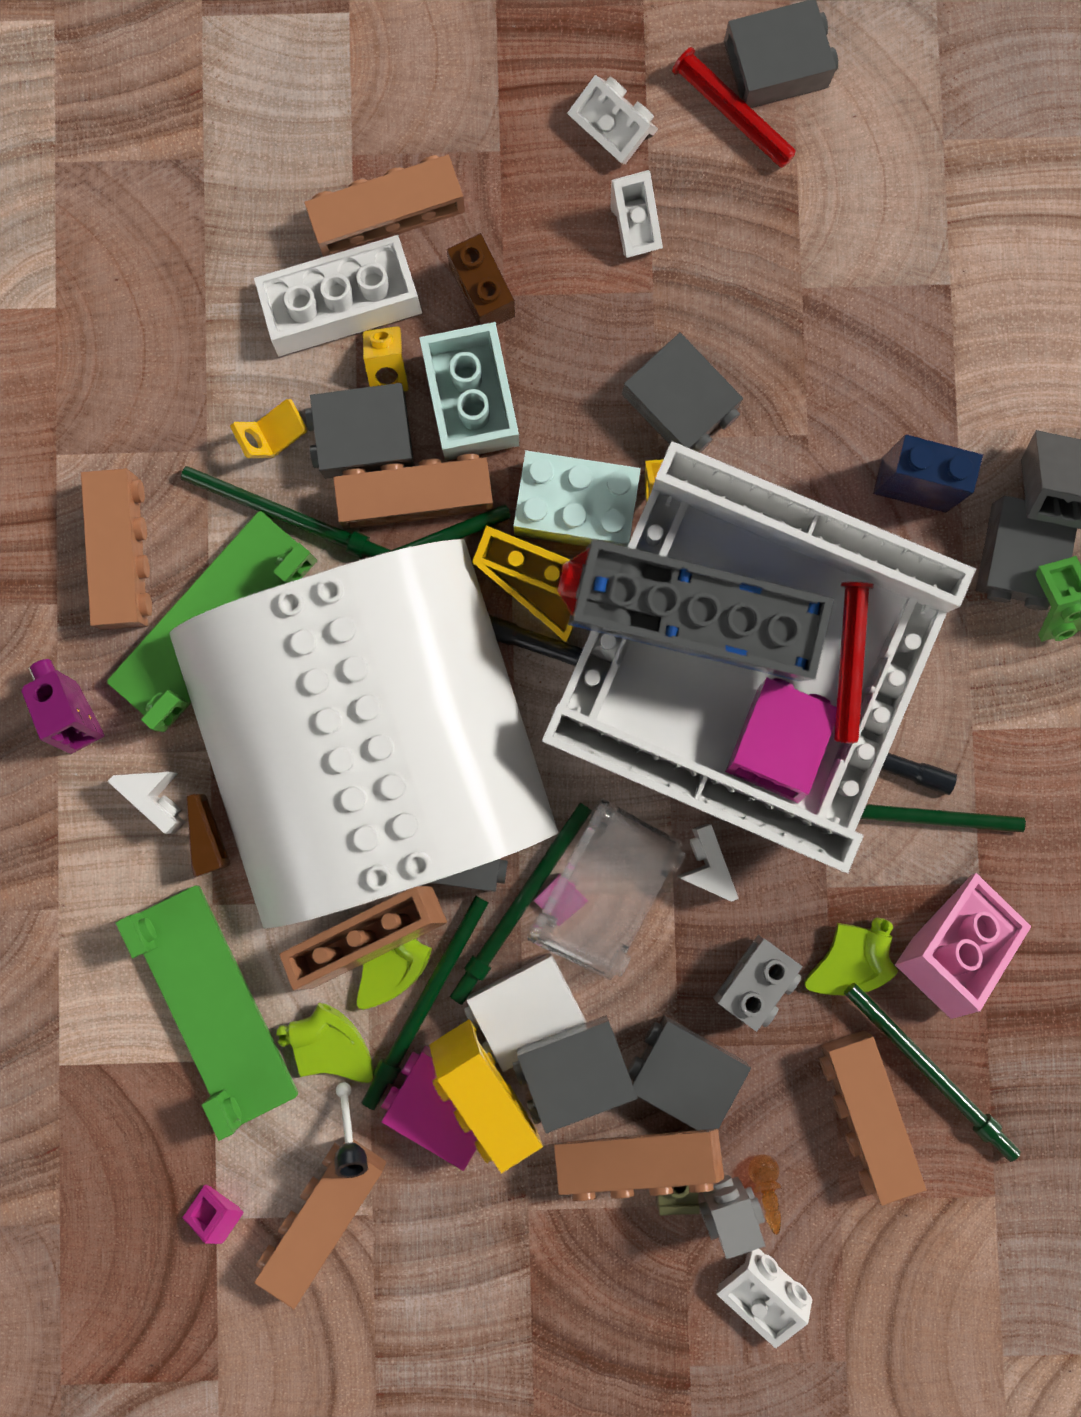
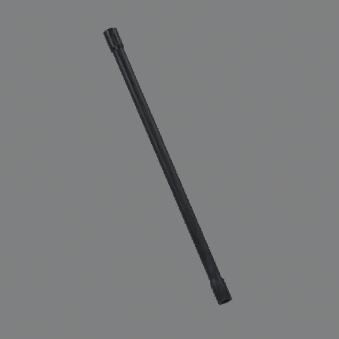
(511, 634)

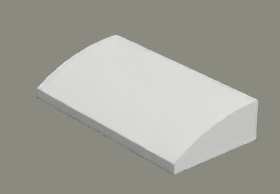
(337, 295)

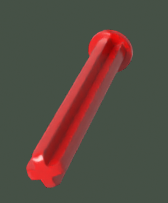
(733, 108)
(851, 661)

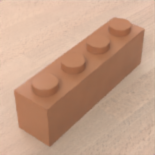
(385, 205)
(413, 492)
(115, 549)
(363, 938)
(873, 1118)
(639, 1163)
(315, 1229)

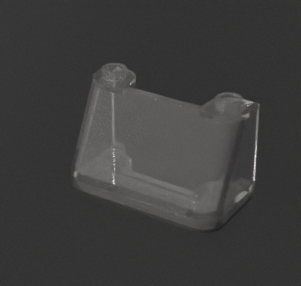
(606, 890)

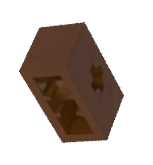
(481, 281)

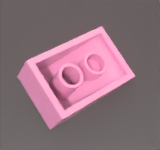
(964, 948)

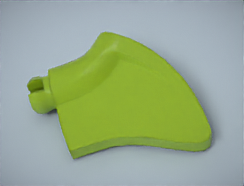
(855, 957)
(392, 973)
(327, 1045)

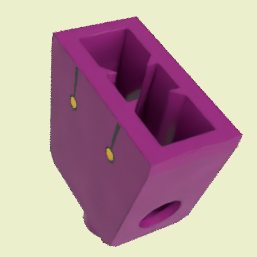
(60, 709)

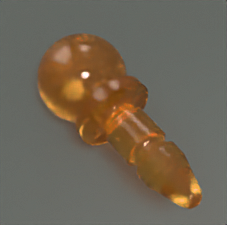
(764, 1173)

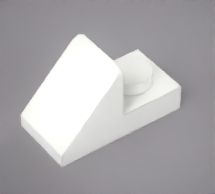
(636, 213)
(143, 793)
(715, 874)

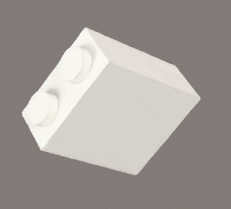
(523, 1009)

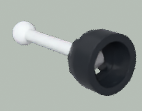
(350, 1158)

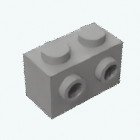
(753, 980)
(733, 1217)

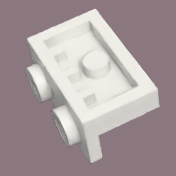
(612, 118)
(767, 1298)

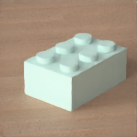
(470, 391)
(575, 500)

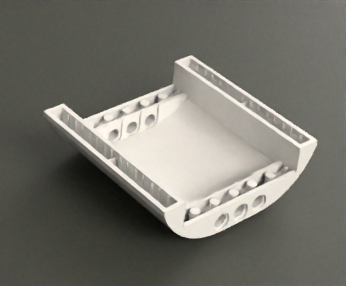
(679, 715)
(363, 731)

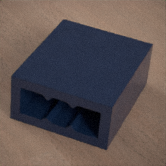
(927, 473)

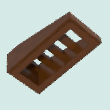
(206, 844)

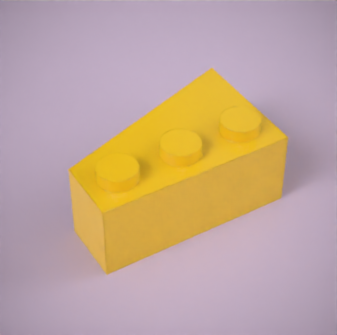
(527, 575)
(482, 1098)

